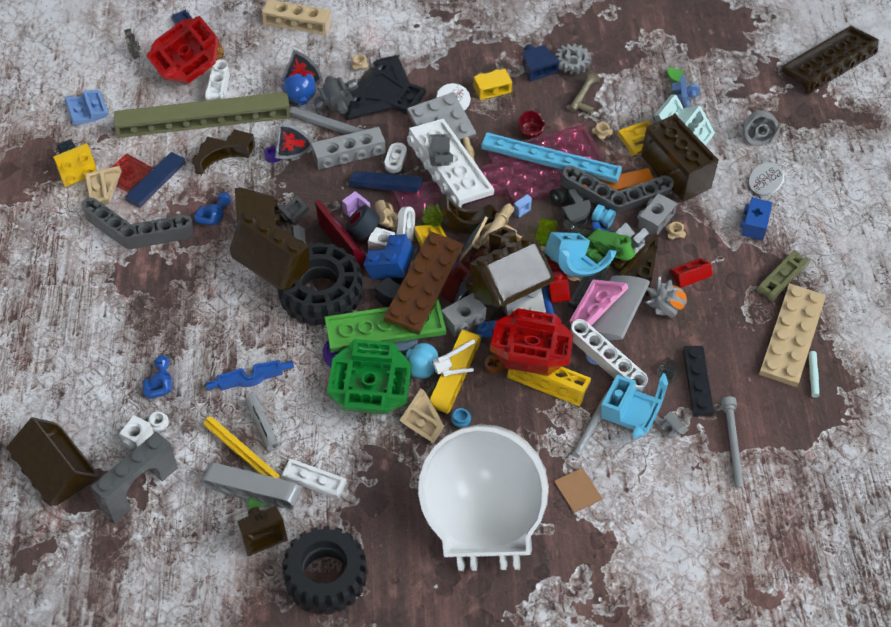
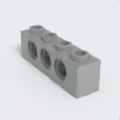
(348, 148)

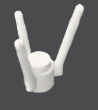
(443, 363)

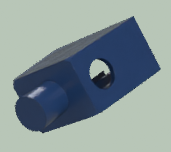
(539, 62)

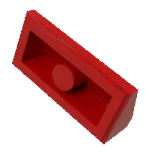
(691, 272)

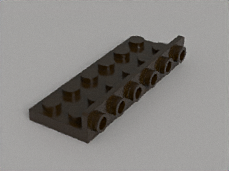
(831, 58)

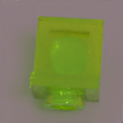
(545, 227)

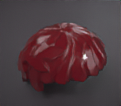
(531, 124)

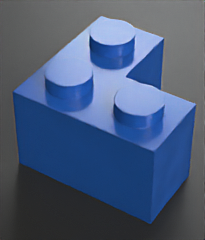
(392, 261)

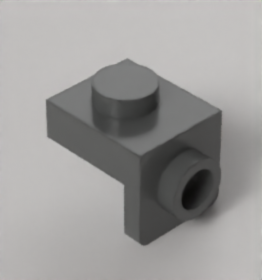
(294, 209)

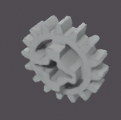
(573, 58)

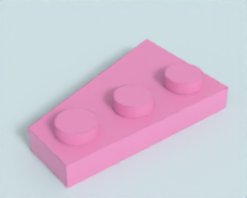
(598, 299)

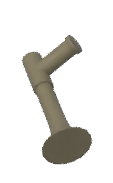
(591, 77)

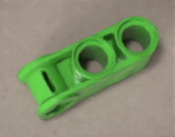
(607, 241)

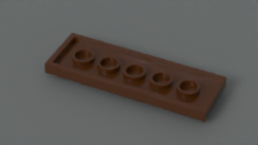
(424, 283)

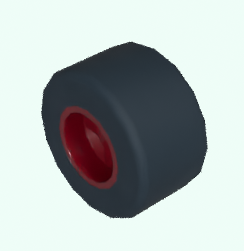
(362, 223)

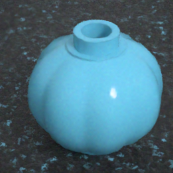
(421, 360)

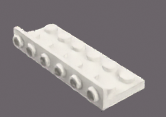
(459, 180)

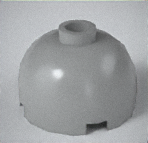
(761, 128)

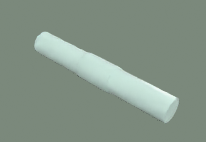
(814, 377)

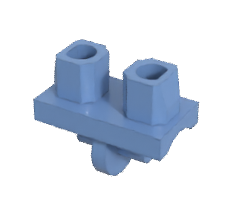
(687, 91)

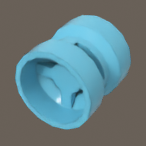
(603, 215)

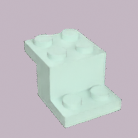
(692, 117)

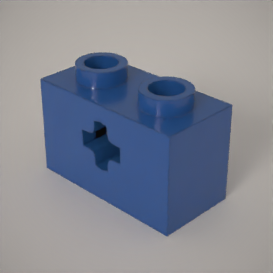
(756, 218)

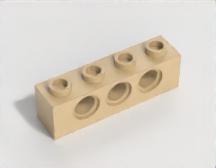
(296, 17)

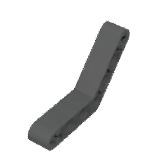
(610, 195)
(137, 234)

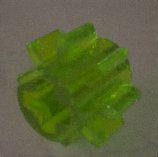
(432, 216)

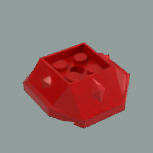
(184, 51)
(532, 342)

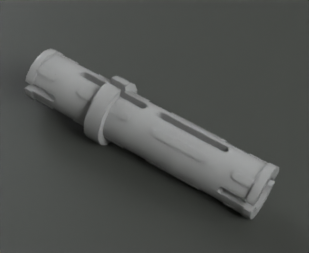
(258, 415)

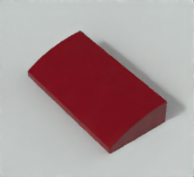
(337, 233)

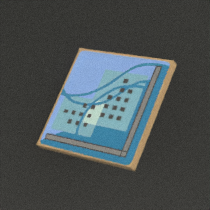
(474, 240)

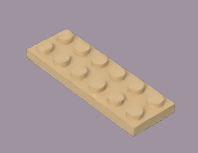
(792, 335)

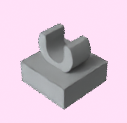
(676, 424)

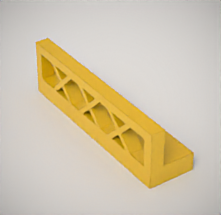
(559, 387)

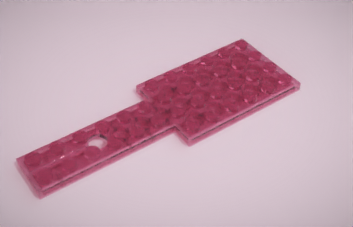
(513, 174)

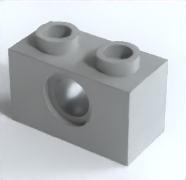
(656, 214)
(464, 314)

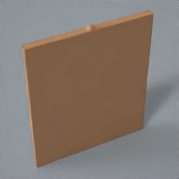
(578, 490)

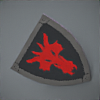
(302, 65)
(291, 142)

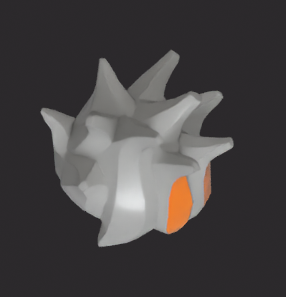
(666, 298)

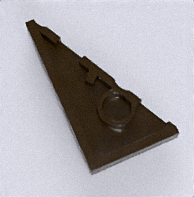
(643, 262)

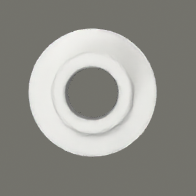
(156, 417)

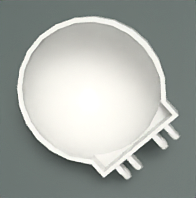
(483, 494)

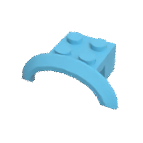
(570, 253)
(632, 408)

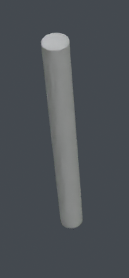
(589, 430)

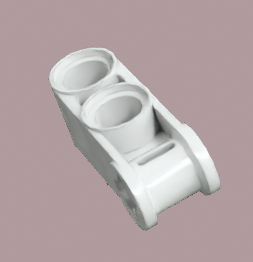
(218, 81)

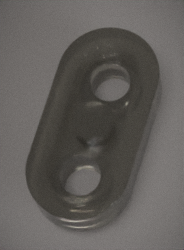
(574, 227)

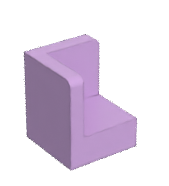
(352, 203)

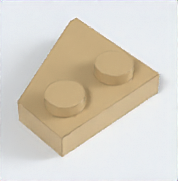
(102, 183)
(423, 417)

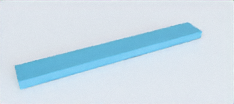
(550, 157)

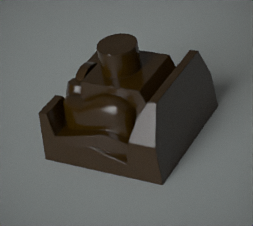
(262, 529)

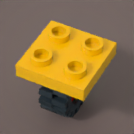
(73, 162)

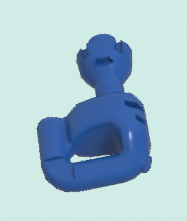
(212, 212)
(159, 381)

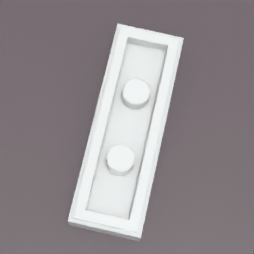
(314, 478)

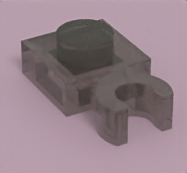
(133, 46)

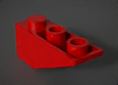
(559, 287)

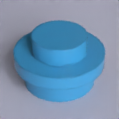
(460, 418)

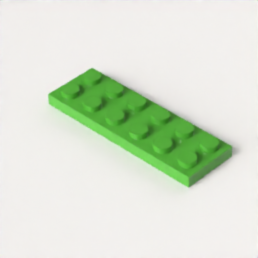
(371, 326)

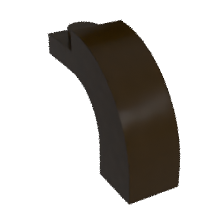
(463, 219)

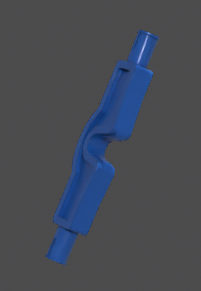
(239, 378)

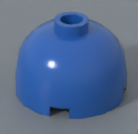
(299, 88)

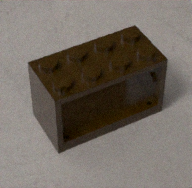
(680, 154)

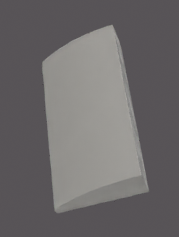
(617, 318)

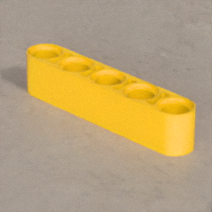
(449, 386)

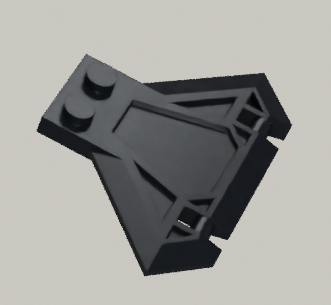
(384, 90)

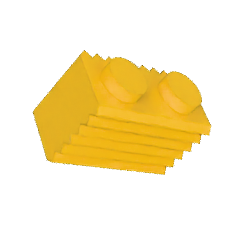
(492, 84)

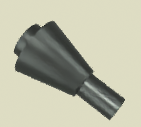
(558, 196)

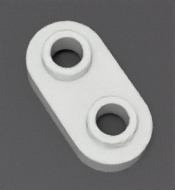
(395, 157)
(406, 222)

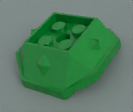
(369, 362)

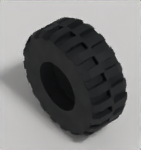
(341, 298)

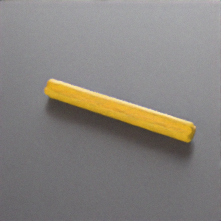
(239, 448)

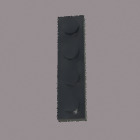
(698, 381)

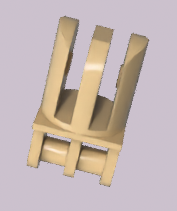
(387, 215)

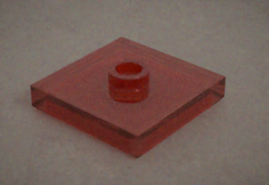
(132, 172)

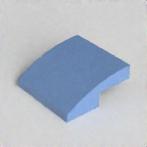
(86, 108)

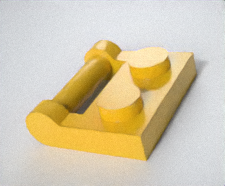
(632, 135)

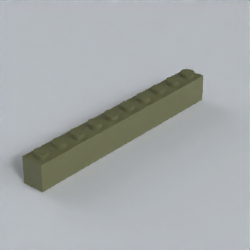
(201, 114)

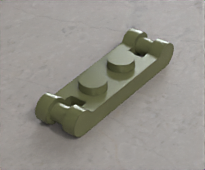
(783, 275)

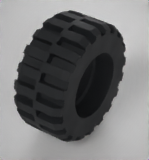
(321, 544)

